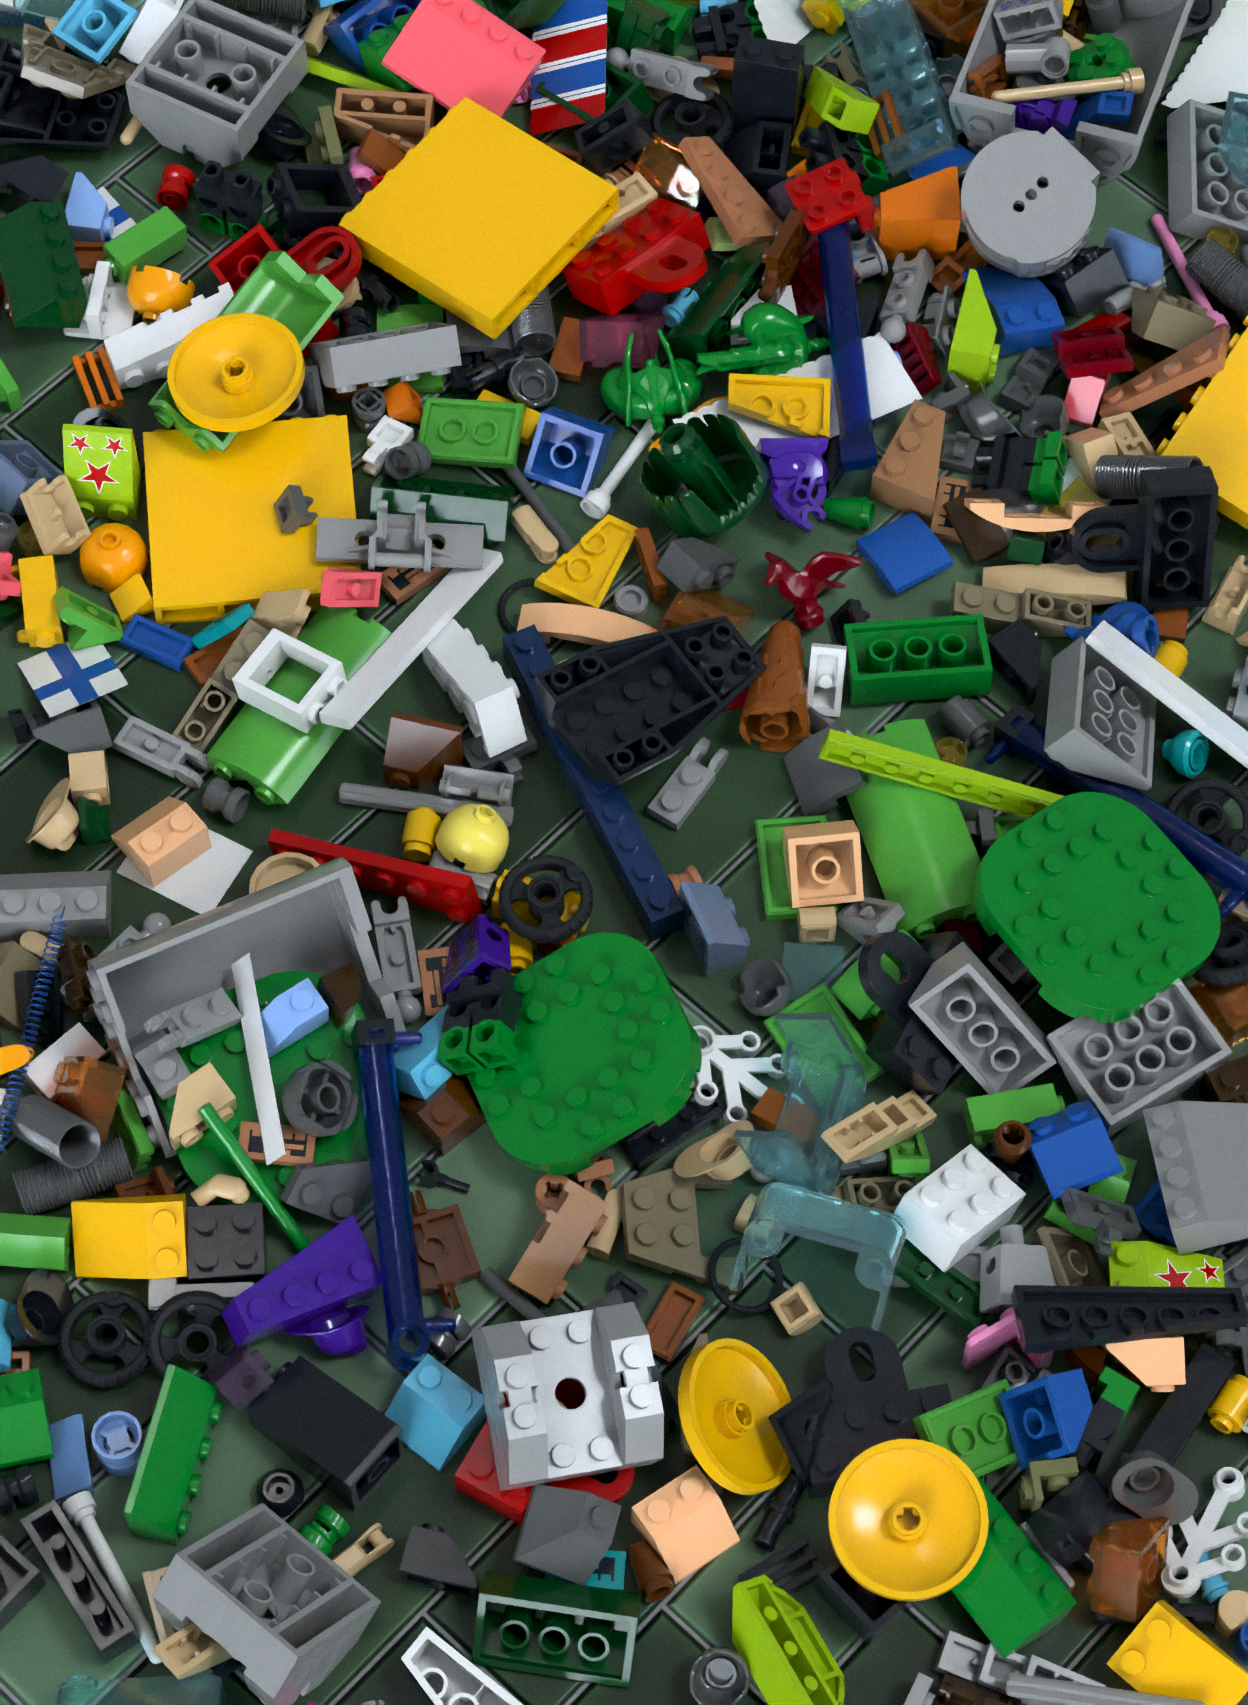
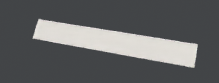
(258, 1059)

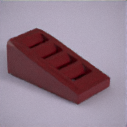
(918, 339)

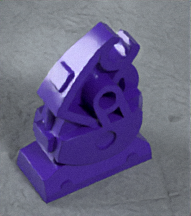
(1043, 114)
(794, 470)

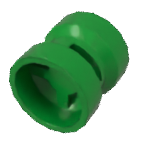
(325, 1529)

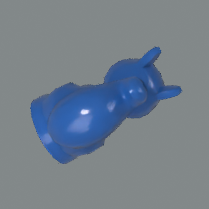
(1130, 620)

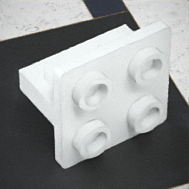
(106, 306)

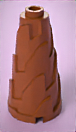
(778, 699)

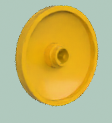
(236, 372)
(725, 1411)
(908, 1520)

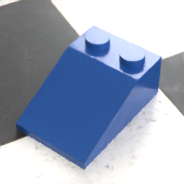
(1021, 310)

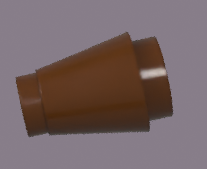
(1011, 1141)
(649, 1572)

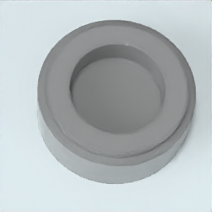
(631, 601)

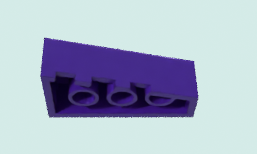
(312, 1283)

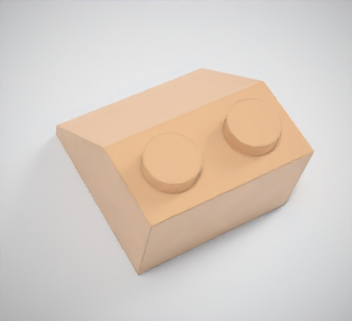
(163, 839)
(823, 863)
(1153, 1361)
(685, 1524)

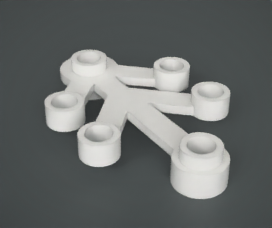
(733, 1071)
(1205, 1538)

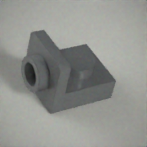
(955, 395)

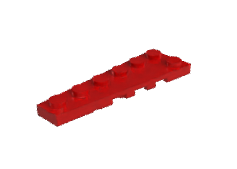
(419, 883)

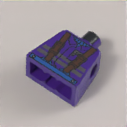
(477, 952)

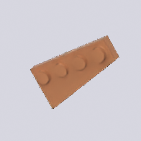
(731, 195)
(1177, 371)

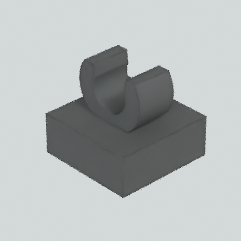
(959, 453)
(292, 509)
(982, 830)

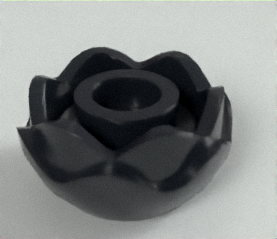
(292, 1494)

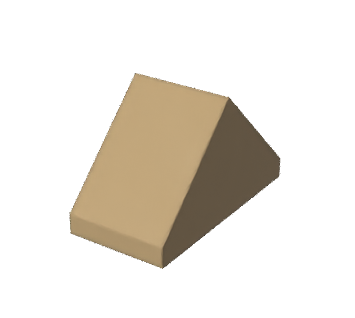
(1087, 447)

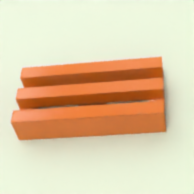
(91, 360)

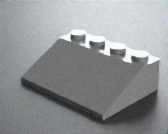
(1200, 185)
(1099, 719)
(1139, 1059)
(1202, 1170)

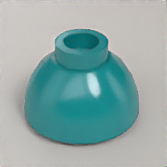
(1187, 752)

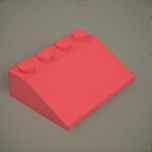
(463, 52)

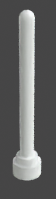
(597, 501)
(82, 1511)

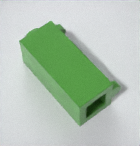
(145, 244)
(988, 1111)
(35, 1241)

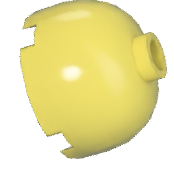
(473, 836)

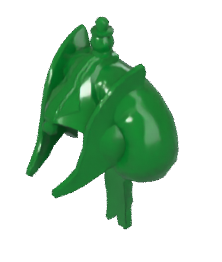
(776, 345)
(652, 390)

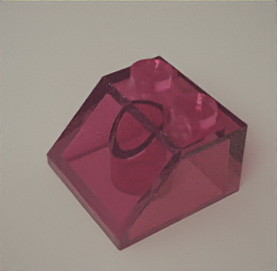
(605, 338)

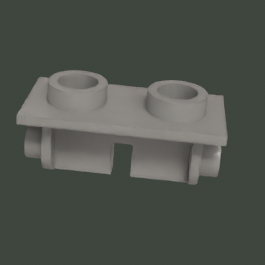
(942, 311)
(477, 785)

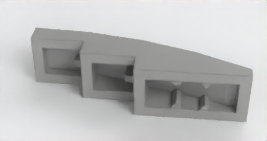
(987, 1668)

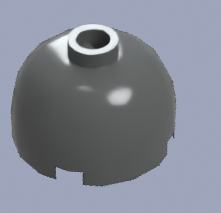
(319, 1099)

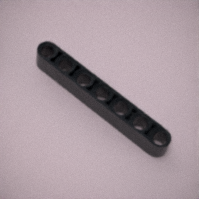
(1176, 1421)

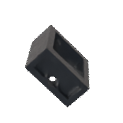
(318, 177)

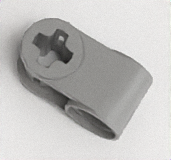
(869, 255)

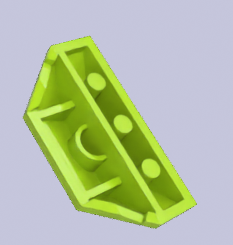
(783, 1647)

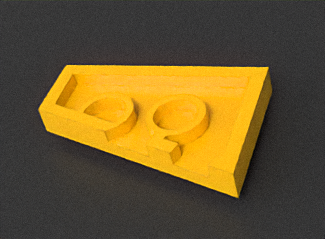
(783, 401)
(591, 566)

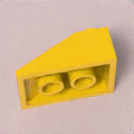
(131, 1237)
(1178, 1661)

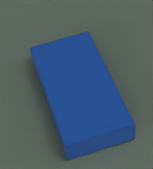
(157, 642)

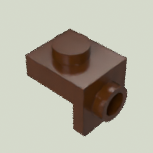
(150, 1185)

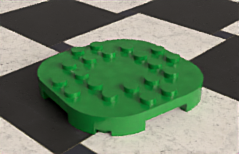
(1096, 905)
(595, 1055)
(229, 1058)

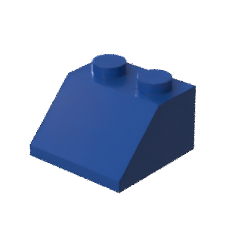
(568, 451)
(1072, 1149)
(1047, 1416)

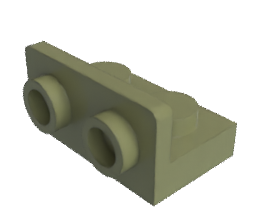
(325, 141)
(1043, 1482)

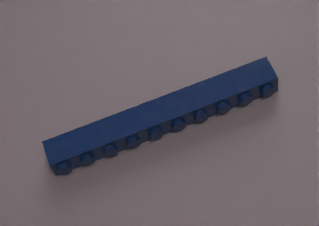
(601, 802)

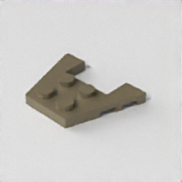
(66, 72)
(663, 1225)

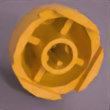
(157, 291)
(113, 556)

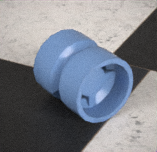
(118, 1442)

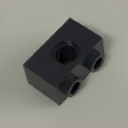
(614, 136)

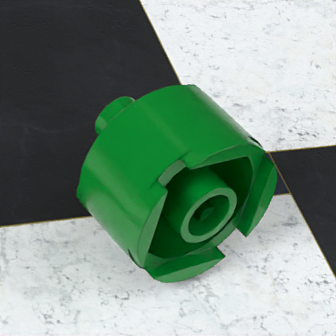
(1099, 59)

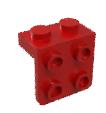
(831, 197)

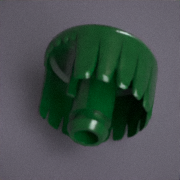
(705, 477)

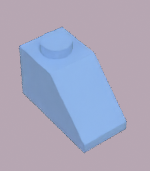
(87, 212)
(293, 1016)

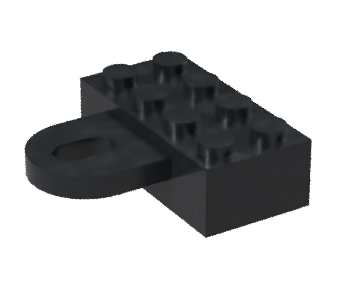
(1161, 538)
(903, 1041)
(865, 1410)

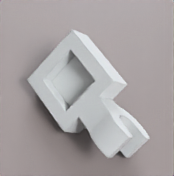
(383, 437)

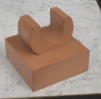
(602, 1167)

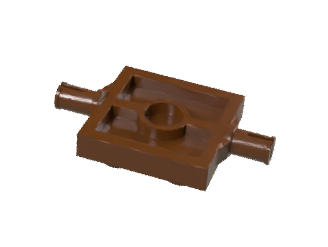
(782, 257)
(442, 1250)

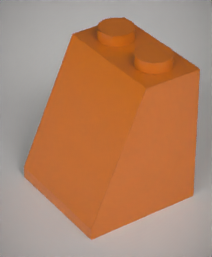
(920, 217)

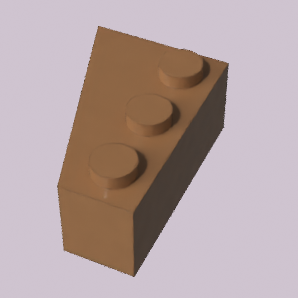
(395, 115)
(911, 463)
(559, 1243)

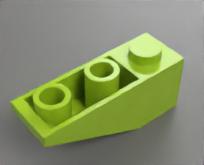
(840, 102)

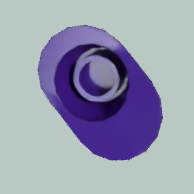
(337, 1332)

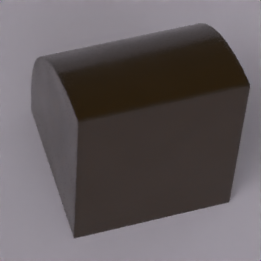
(340, 992)

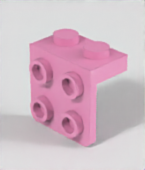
(987, 1341)

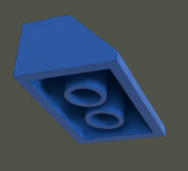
(360, 21)

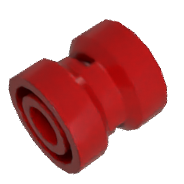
(175, 187)

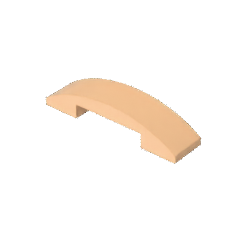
(994, 512)
(579, 623)

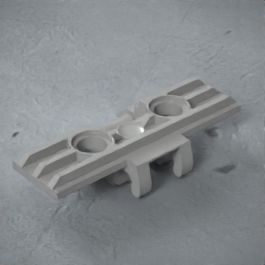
(401, 539)

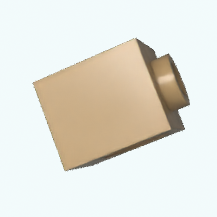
(89, 777)

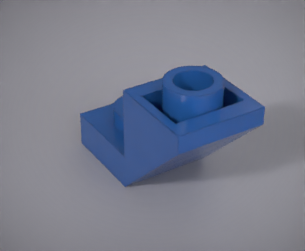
(1102, 107)

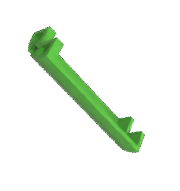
(274, 290)
(273, 753)
(916, 839)

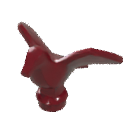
(804, 586)

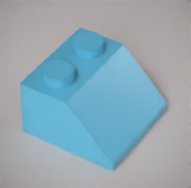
(436, 1412)

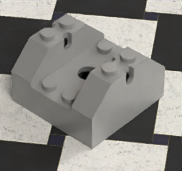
(220, 44)
(538, 1437)
(259, 1565)

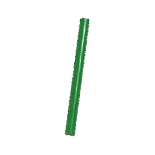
(253, 1176)

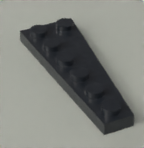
(1099, 1315)

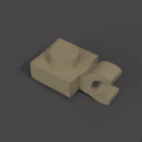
(850, 69)

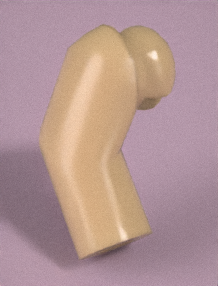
(221, 1186)

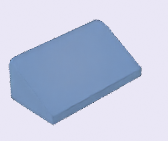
(1137, 257)
(71, 1458)

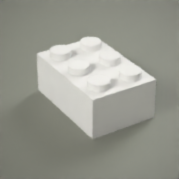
(958, 1207)

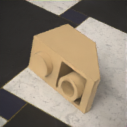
(283, 611)
(192, 1093)

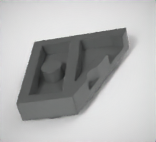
(328, 1188)

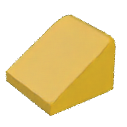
(132, 598)

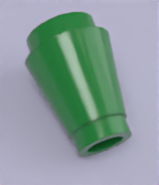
(850, 511)

